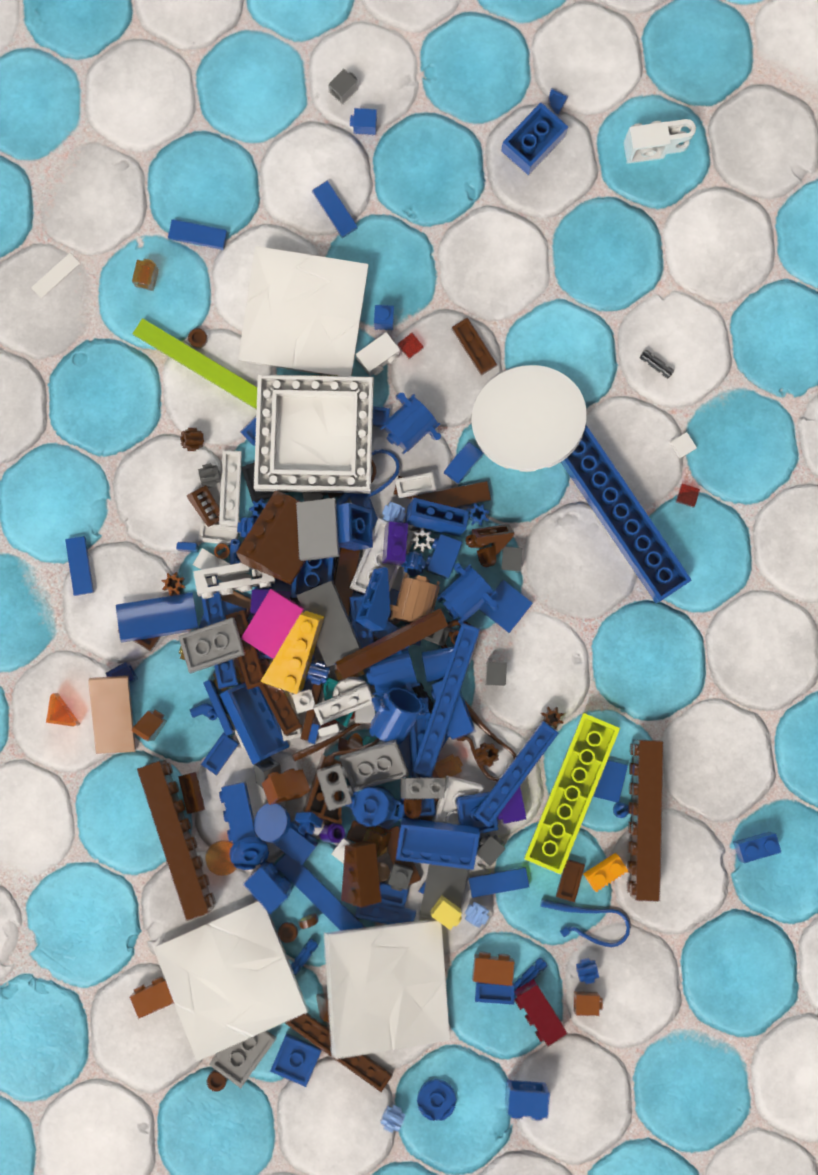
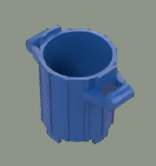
(410, 423)
(467, 594)
(393, 672)
(396, 714)
(375, 806)

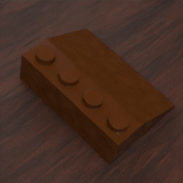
(273, 540)

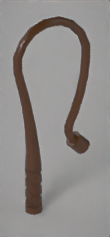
(482, 726)
(330, 758)

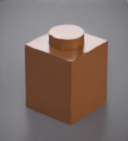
(587, 1003)

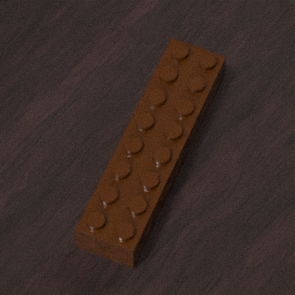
(645, 820)
(176, 839)

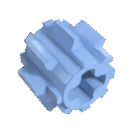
(394, 513)
(476, 914)
(392, 1118)

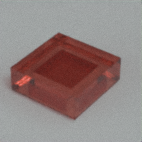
(410, 345)
(687, 495)

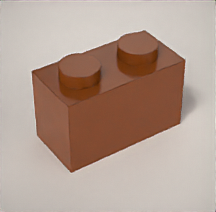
(285, 786)
(493, 969)
(151, 998)

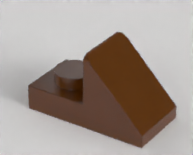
(496, 535)

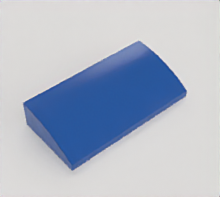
(156, 617)
(254, 722)
(437, 843)

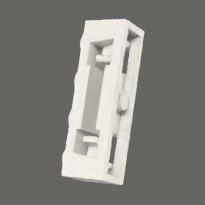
(227, 588)

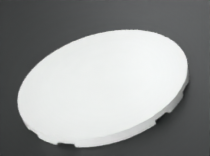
(529, 418)

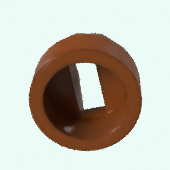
(223, 555)

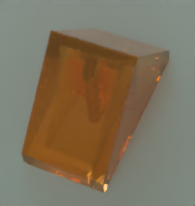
(59, 712)

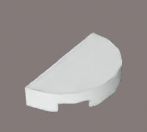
(348, 684)

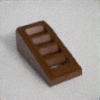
(196, 503)

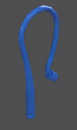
(366, 504)
(566, 931)

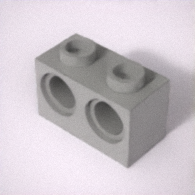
(329, 788)
(422, 788)

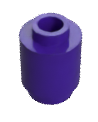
(332, 833)

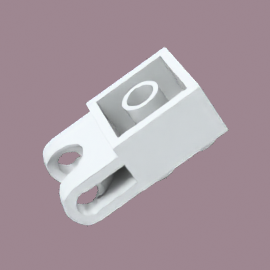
(657, 140)

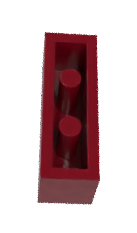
(539, 1013)

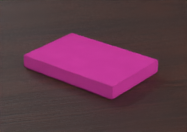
(272, 623)

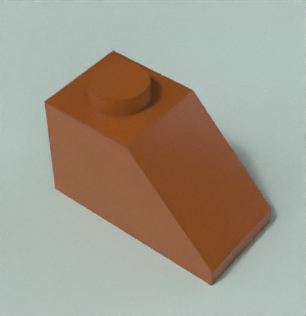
(149, 725)

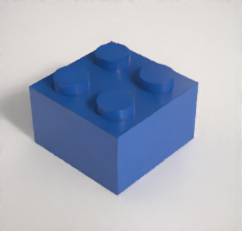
(354, 527)
(527, 1099)

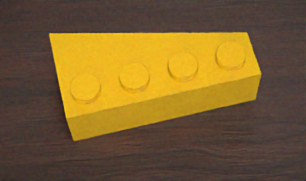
(294, 657)

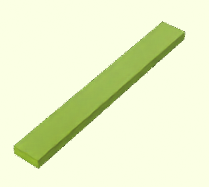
(196, 362)

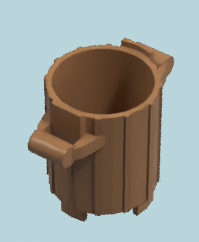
(415, 599)

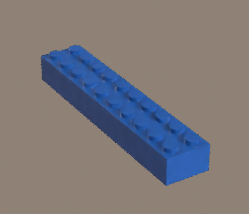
(624, 519)

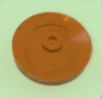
(218, 858)

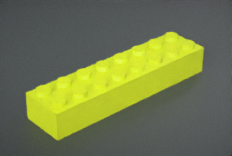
(571, 793)

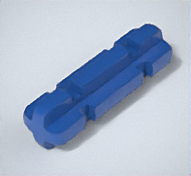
(303, 956)
(532, 973)

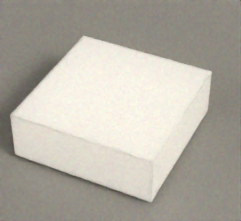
(683, 445)

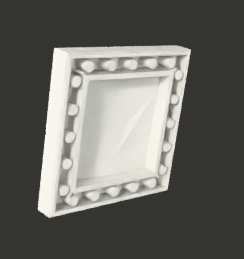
(303, 312)
(314, 434)
(230, 980)
(386, 987)

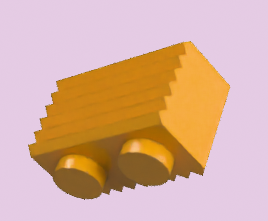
(605, 872)

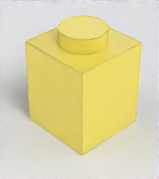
(446, 913)

